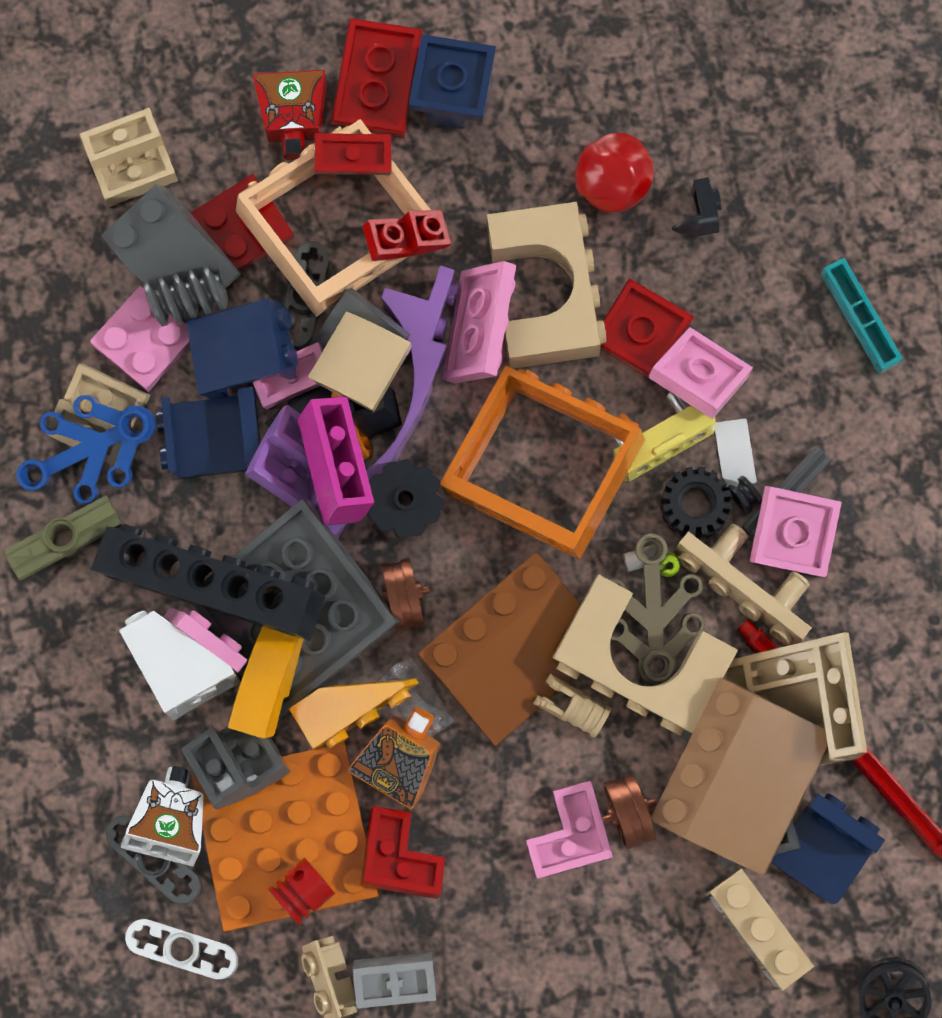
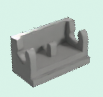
(394, 980)

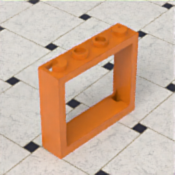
(558, 398)

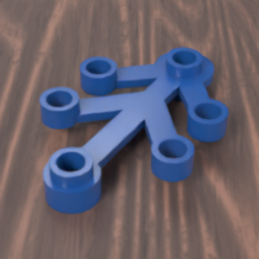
(93, 446)

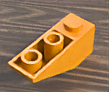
(338, 708)

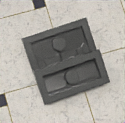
(233, 764)

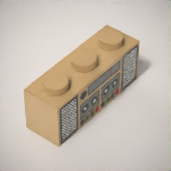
(760, 930)

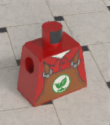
(291, 107)

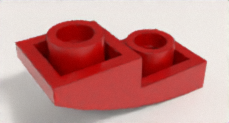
(406, 236)

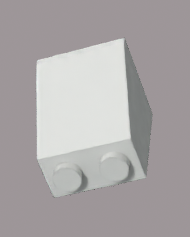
(175, 665)

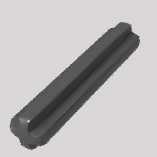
(796, 482)

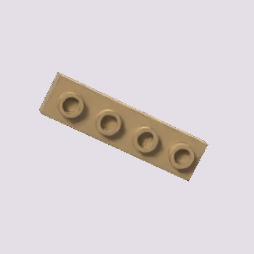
(728, 581)

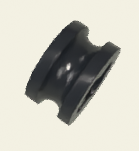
(744, 494)

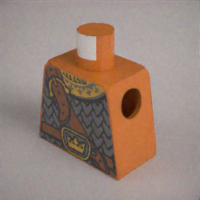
(399, 758)

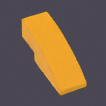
(265, 683)

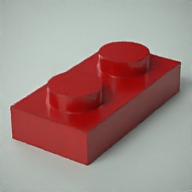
(352, 154)

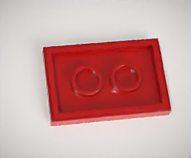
(376, 77)

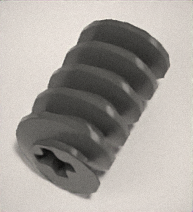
(186, 295)

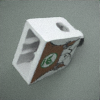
(167, 820)

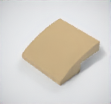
(128, 157)
(360, 361)
(107, 392)

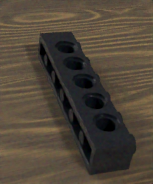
(294, 616)

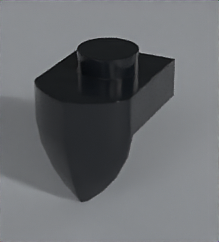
(706, 204)

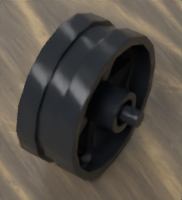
(893, 990)

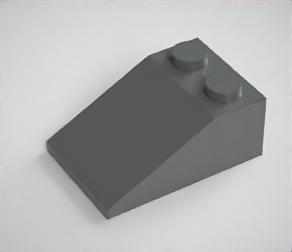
(165, 239)

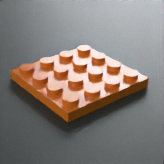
(265, 835)

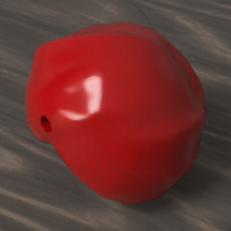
(614, 172)

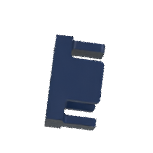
(452, 80)

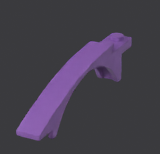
(425, 324)

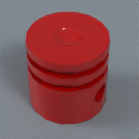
(301, 891)

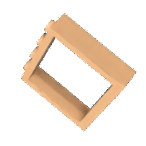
(286, 177)

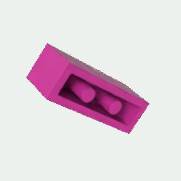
(335, 460)

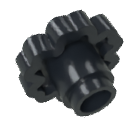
(418, 485)

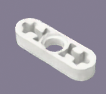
(150, 950)

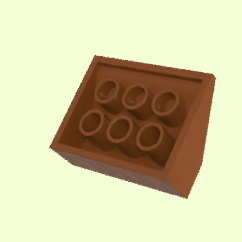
(504, 647)

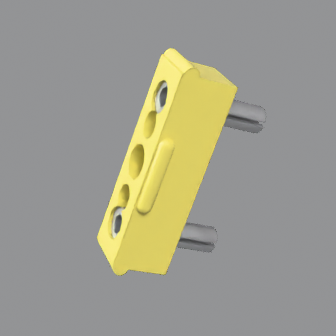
(670, 437)

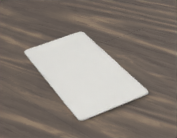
(735, 451)

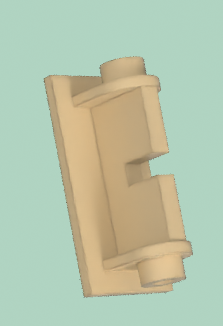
(320, 962)

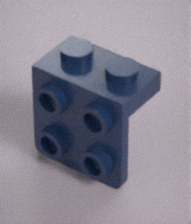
(831, 848)

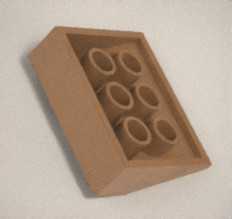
(741, 776)

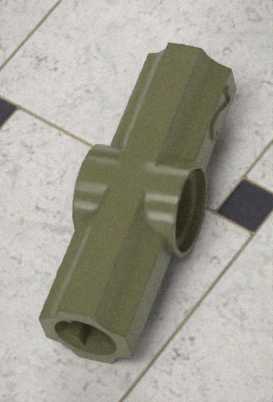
(40, 549)

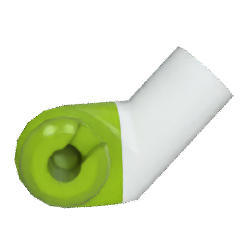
(668, 566)

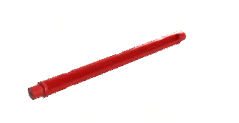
(869, 765)

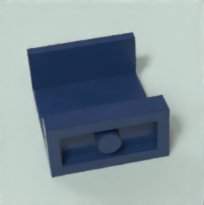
(241, 347)
(209, 435)

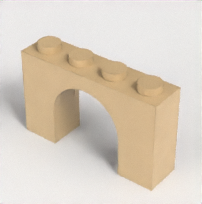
(556, 235)
(587, 652)

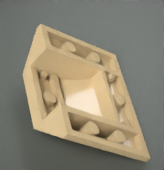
(813, 682)

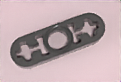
(319, 272)
(168, 887)

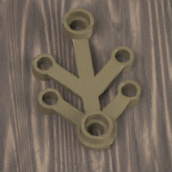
(656, 617)

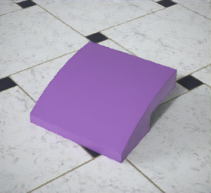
(282, 462)

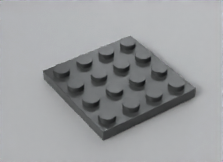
(351, 613)

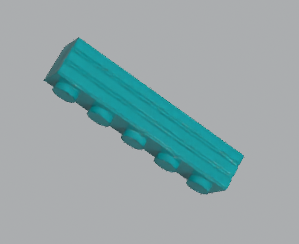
(861, 316)

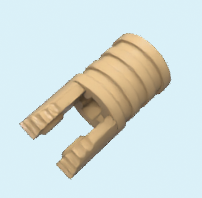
(581, 709)

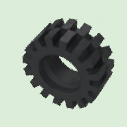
(699, 480)

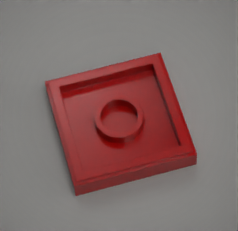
(642, 327)

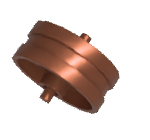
(403, 594)
(629, 811)

